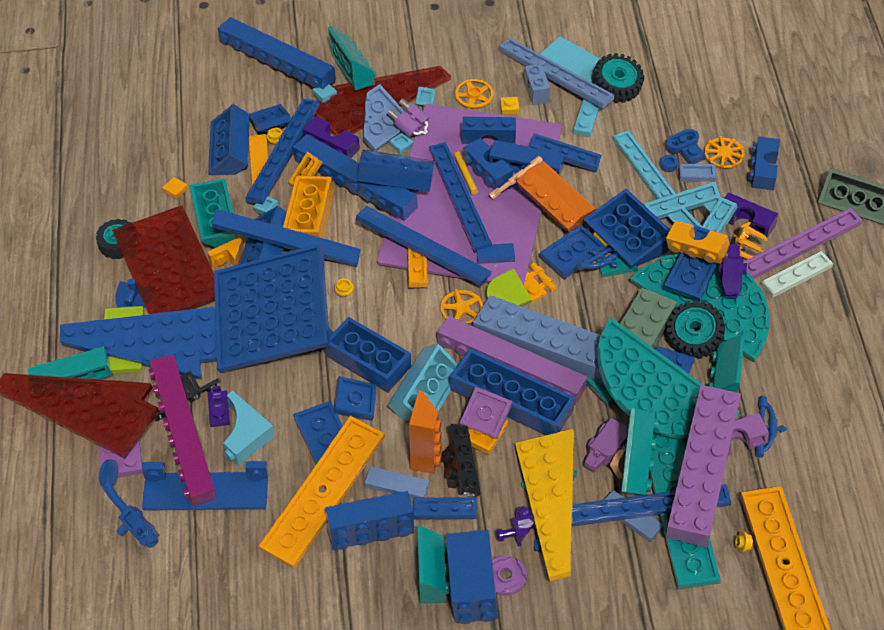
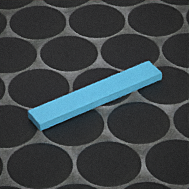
(643, 165)

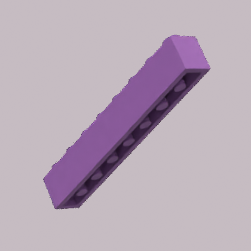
(462, 336)

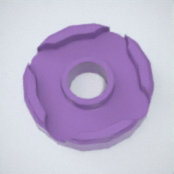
(515, 582)

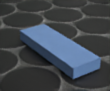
(396, 482)
(644, 526)

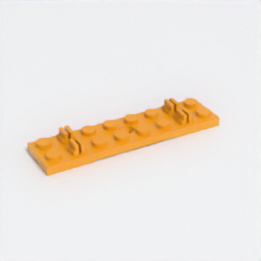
(337, 472)
(778, 541)

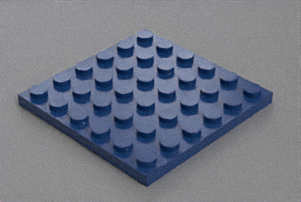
(271, 308)

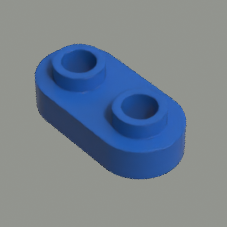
(682, 140)

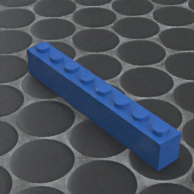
(276, 53)
(344, 172)

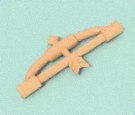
(495, 193)

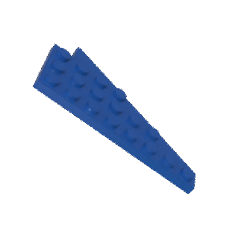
(151, 336)

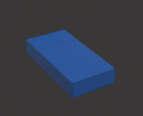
(496, 254)

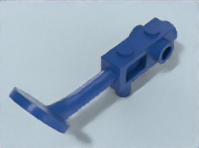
(130, 516)

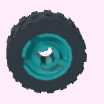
(106, 240)

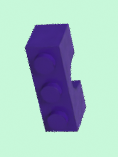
(344, 143)
(762, 219)

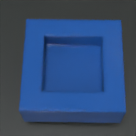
(693, 154)

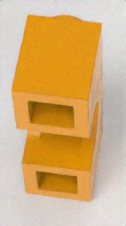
(711, 248)

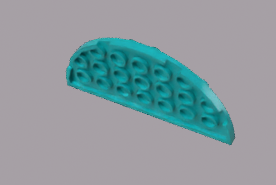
(741, 315)
(646, 380)

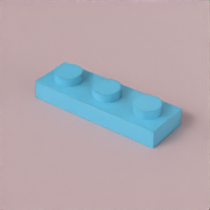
(586, 118)

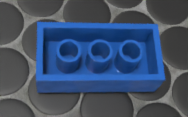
(368, 354)
(370, 520)

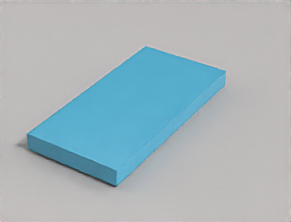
(571, 57)

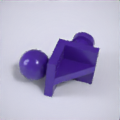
(521, 526)

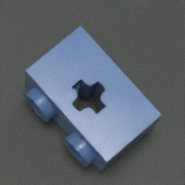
(537, 84)

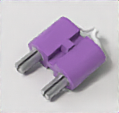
(410, 120)

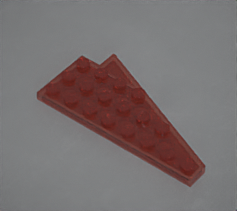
(347, 107)
(95, 409)

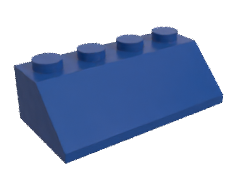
(229, 142)
(258, 249)

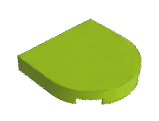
(509, 288)

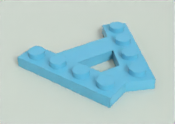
(678, 204)

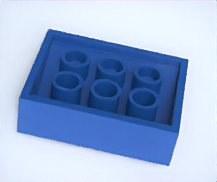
(395, 170)
(630, 229)

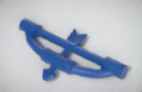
(597, 254)
(763, 404)

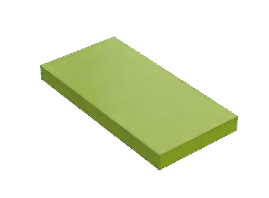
(121, 366)

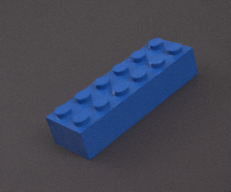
(533, 401)

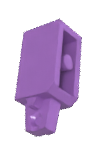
(604, 447)

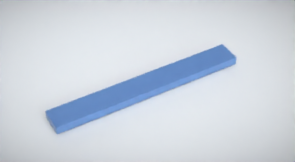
(557, 73)

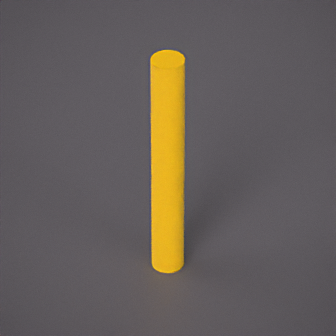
(467, 176)

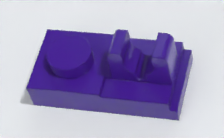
(218, 407)

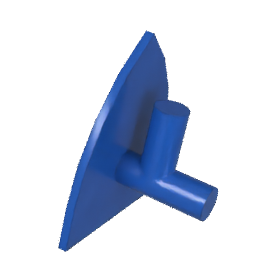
(128, 295)

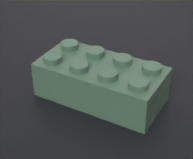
(649, 316)

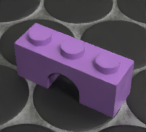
(751, 430)

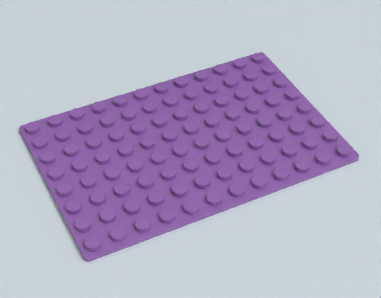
(507, 218)

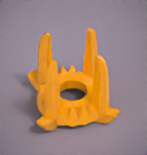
(741, 239)

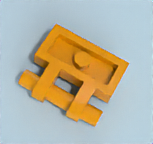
(535, 289)

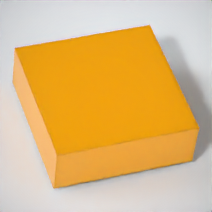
(175, 188)

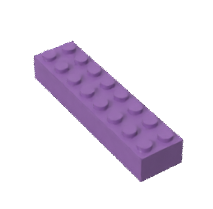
(703, 466)

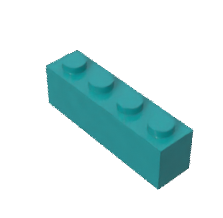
(87, 365)

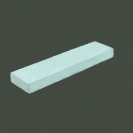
(796, 274)

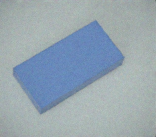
(697, 172)

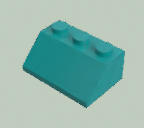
(728, 364)
(432, 566)

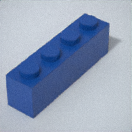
(520, 156)

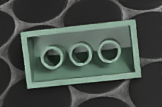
(854, 192)

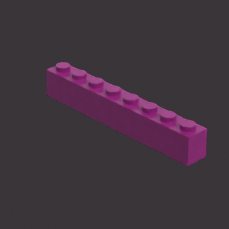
(182, 430)

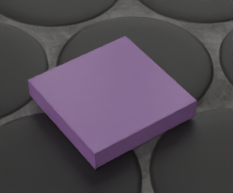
(486, 412)

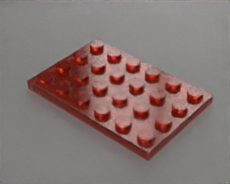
(167, 262)

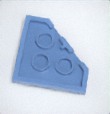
(378, 125)

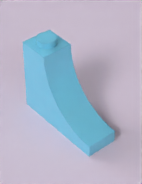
(249, 432)

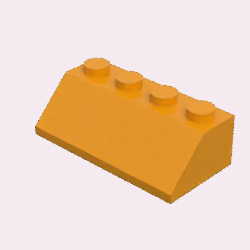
(310, 205)

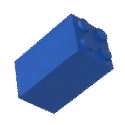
(471, 577)

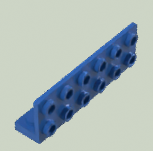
(231, 489)

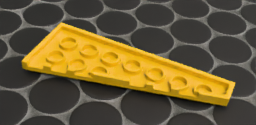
(548, 477)

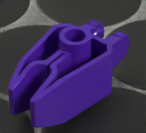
(733, 272)

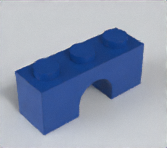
(501, 127)
(765, 152)
(477, 156)

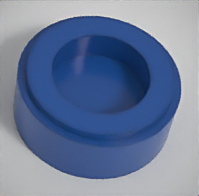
(668, 163)

